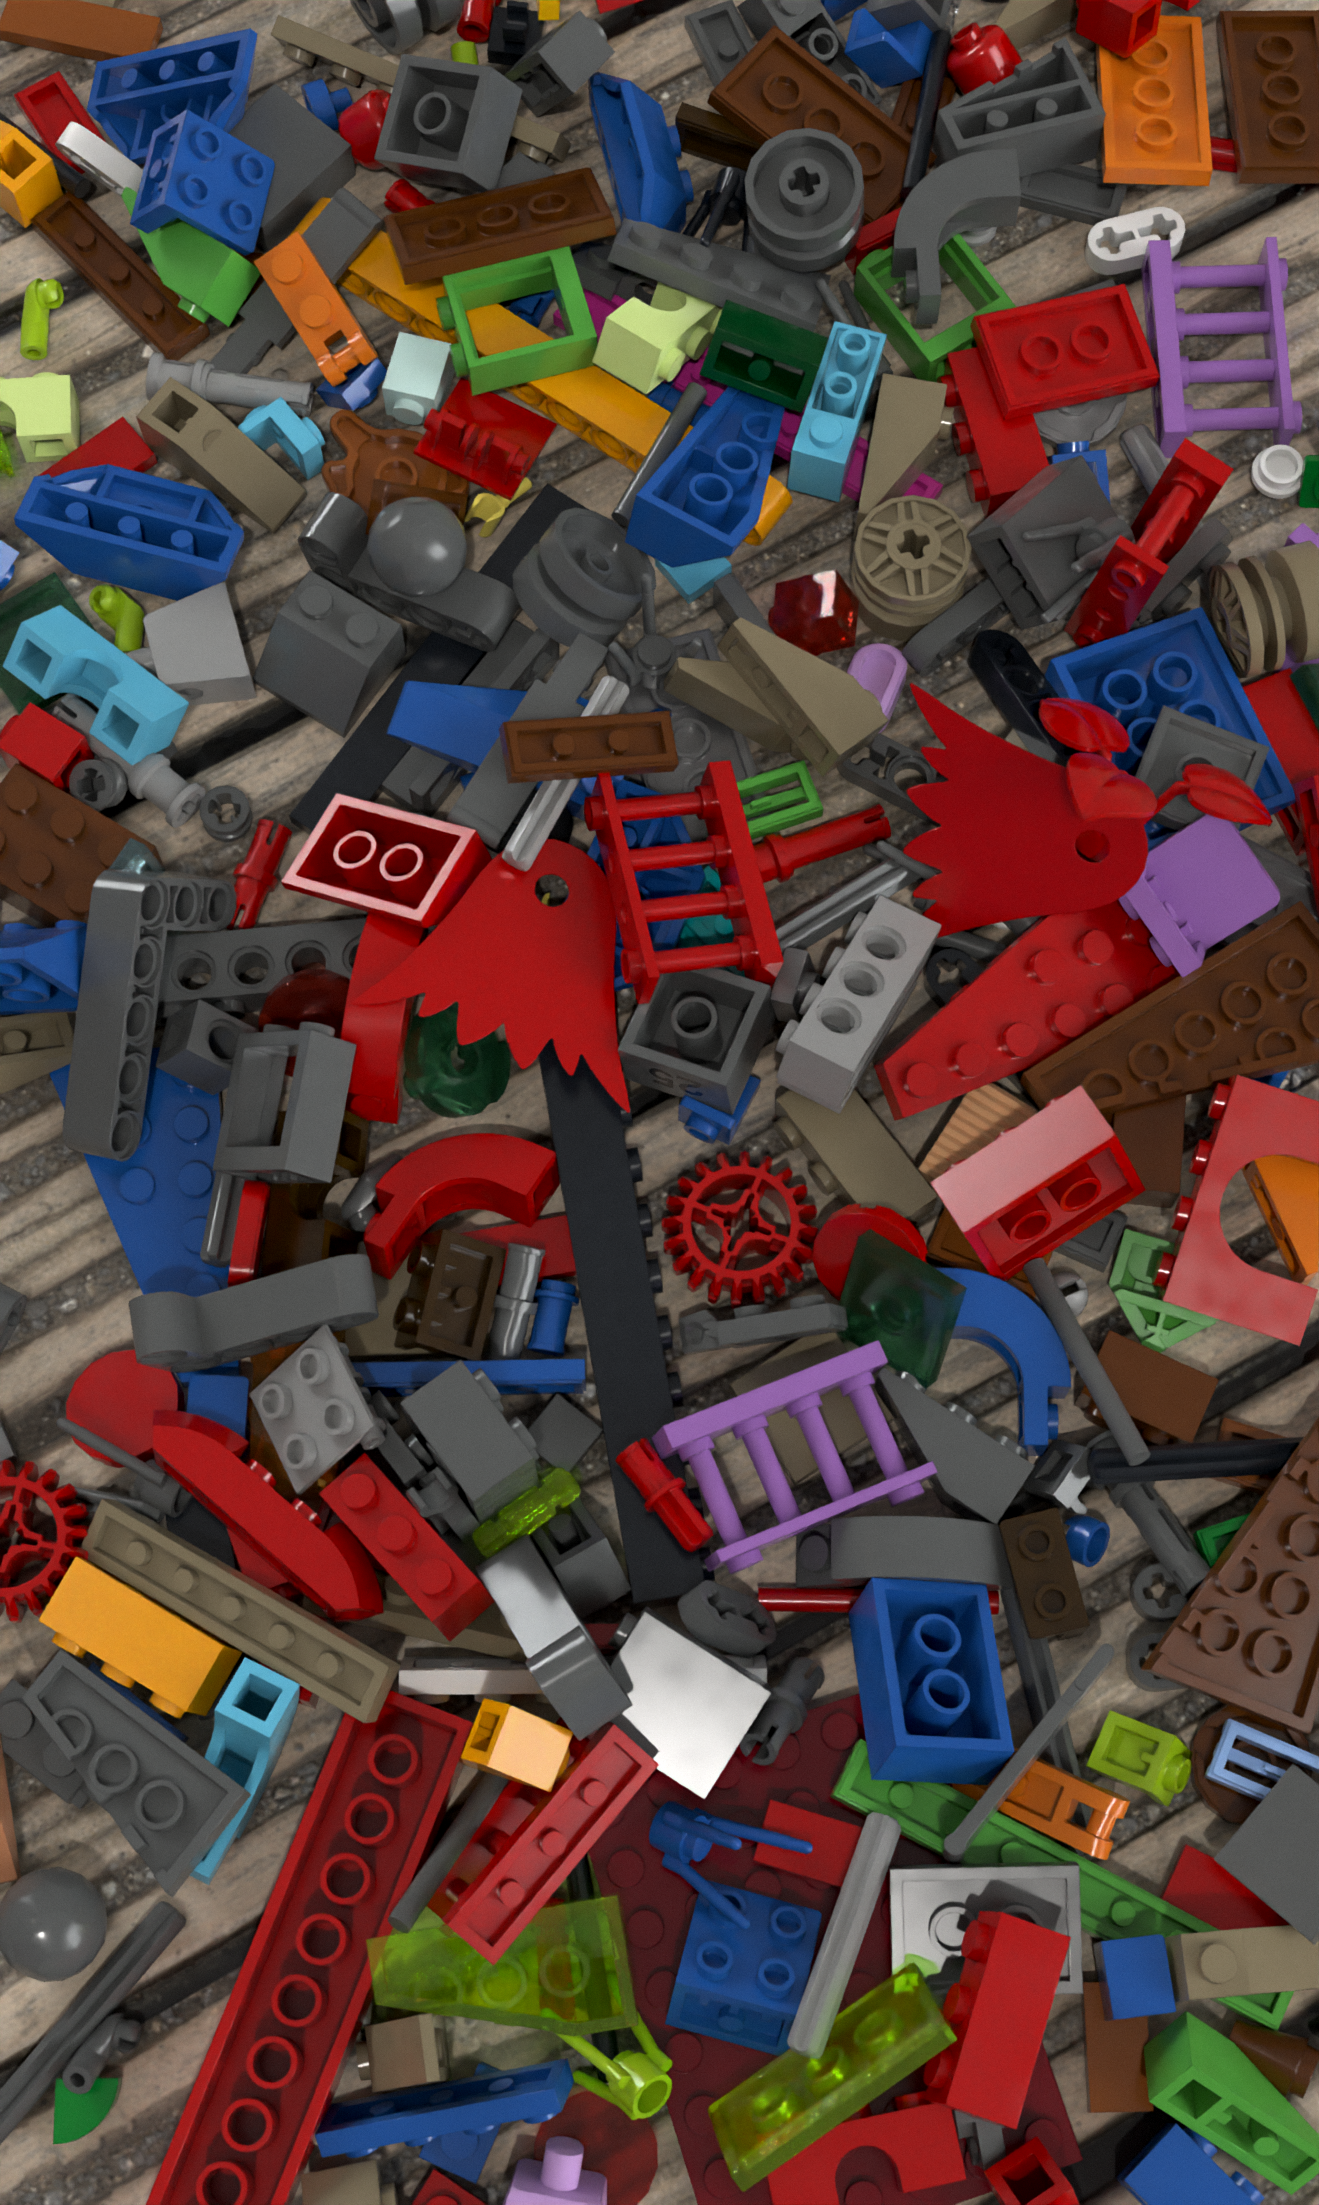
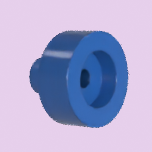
(325, 104)

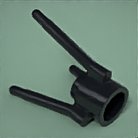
(725, 204)

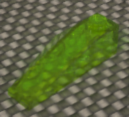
(558, 1976)

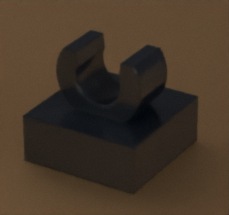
(513, 32)

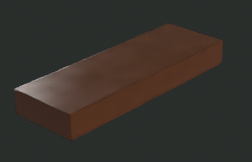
(588, 746)

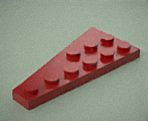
(1025, 1006)

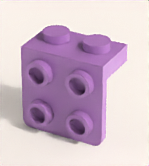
(1199, 891)

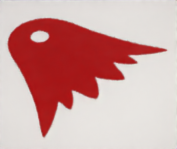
(1009, 832)
(524, 965)

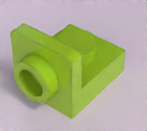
(1141, 1758)

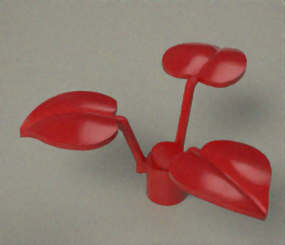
(1106, 792)

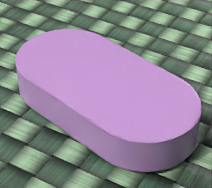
(882, 672)

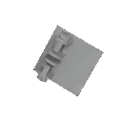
(316, 1409)

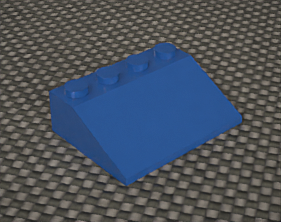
(1171, 666)
(41, 967)

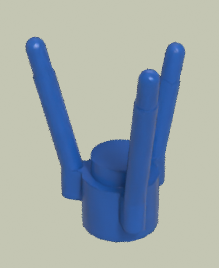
(690, 1834)

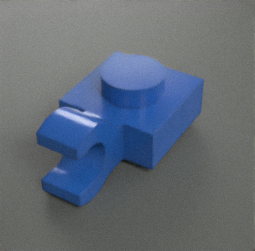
(460, 2152)

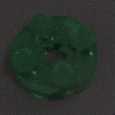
(435, 1080)

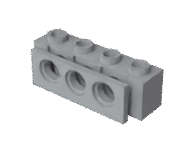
(857, 1003)

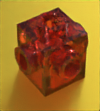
(815, 613)

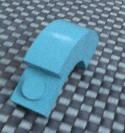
(247, 1743)

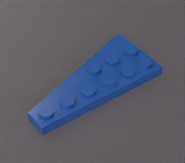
(165, 1191)

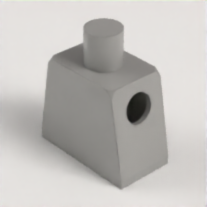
(197, 649)

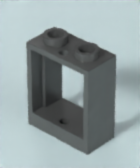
(312, 1112)

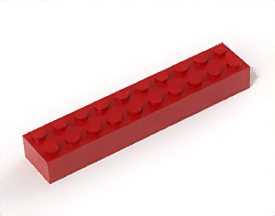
(309, 1963)

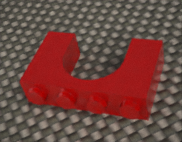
(1203, 1268)

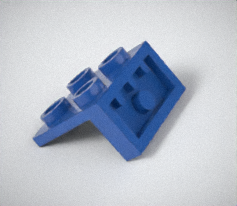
(204, 181)
(748, 1980)

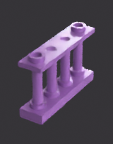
(1169, 325)
(747, 1419)

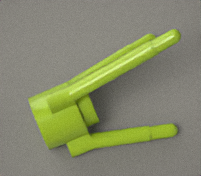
(635, 2079)

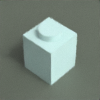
(417, 378)

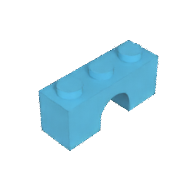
(65, 655)

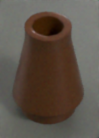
(1278, 2055)

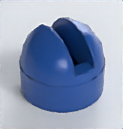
(1087, 1539)

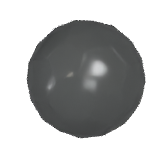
(417, 546)
(52, 1924)

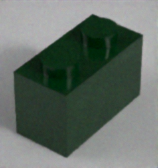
(764, 356)

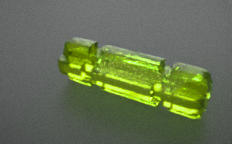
(527, 1512)

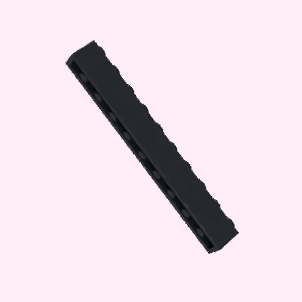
(620, 1315)

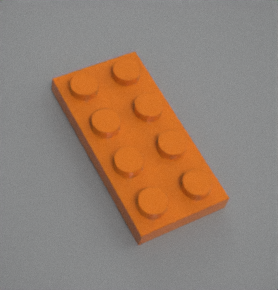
(1156, 109)

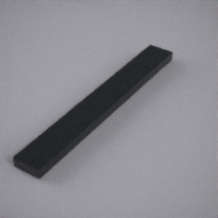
(371, 753)

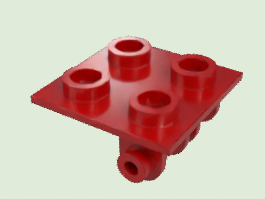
(484, 439)

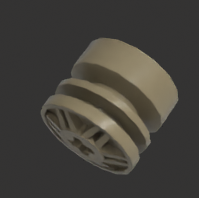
(908, 565)
(1267, 608)

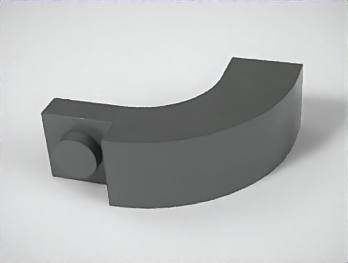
(953, 198)
(902, 1548)

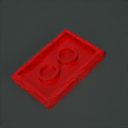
(1064, 351)

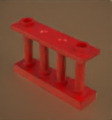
(1159, 533)
(726, 849)
(537, 1840)

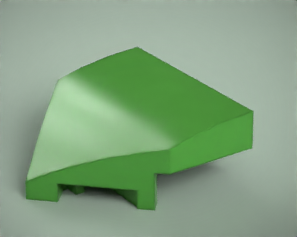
(1153, 1320)

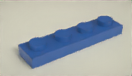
(444, 2108)

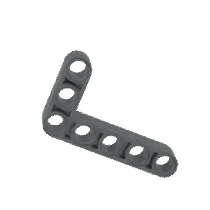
(121, 998)

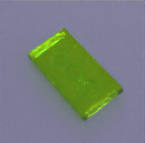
(804, 2097)

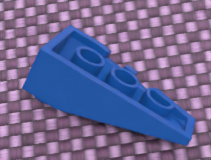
(463, 726)

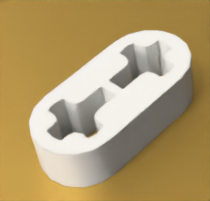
(99, 159)
(1131, 235)

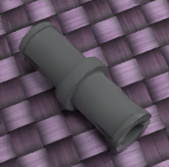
(514, 1302)
(783, 1711)

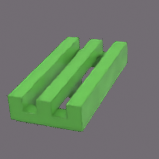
(786, 818)

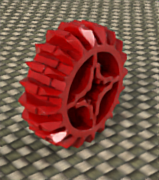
(715, 1218)
(18, 1516)

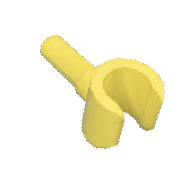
(492, 508)

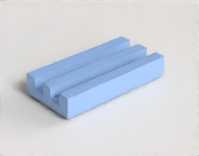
(1224, 1752)

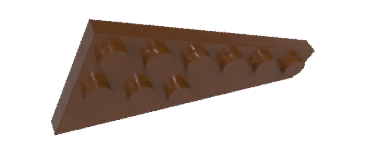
(1237, 1014)
(1256, 1614)

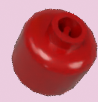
(981, 56)
(362, 126)

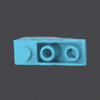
(835, 412)

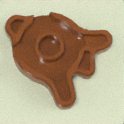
(382, 456)

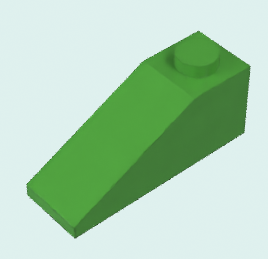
(198, 268)
(1229, 2102)

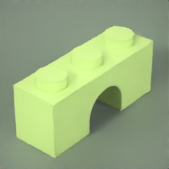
(654, 341)
(43, 414)

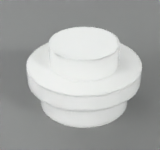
(1277, 471)

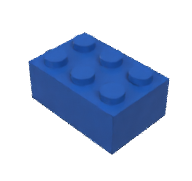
(930, 1682)

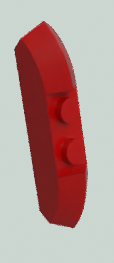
(321, 1565)

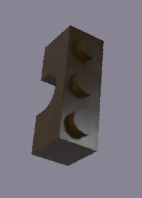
(295, 1215)

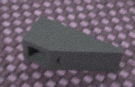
(814, 31)
(974, 1471)

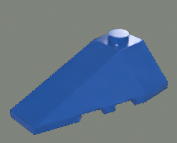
(710, 485)

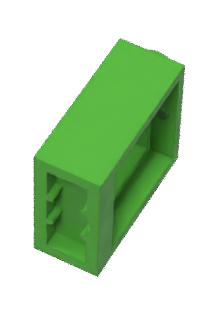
(970, 275)
(508, 281)

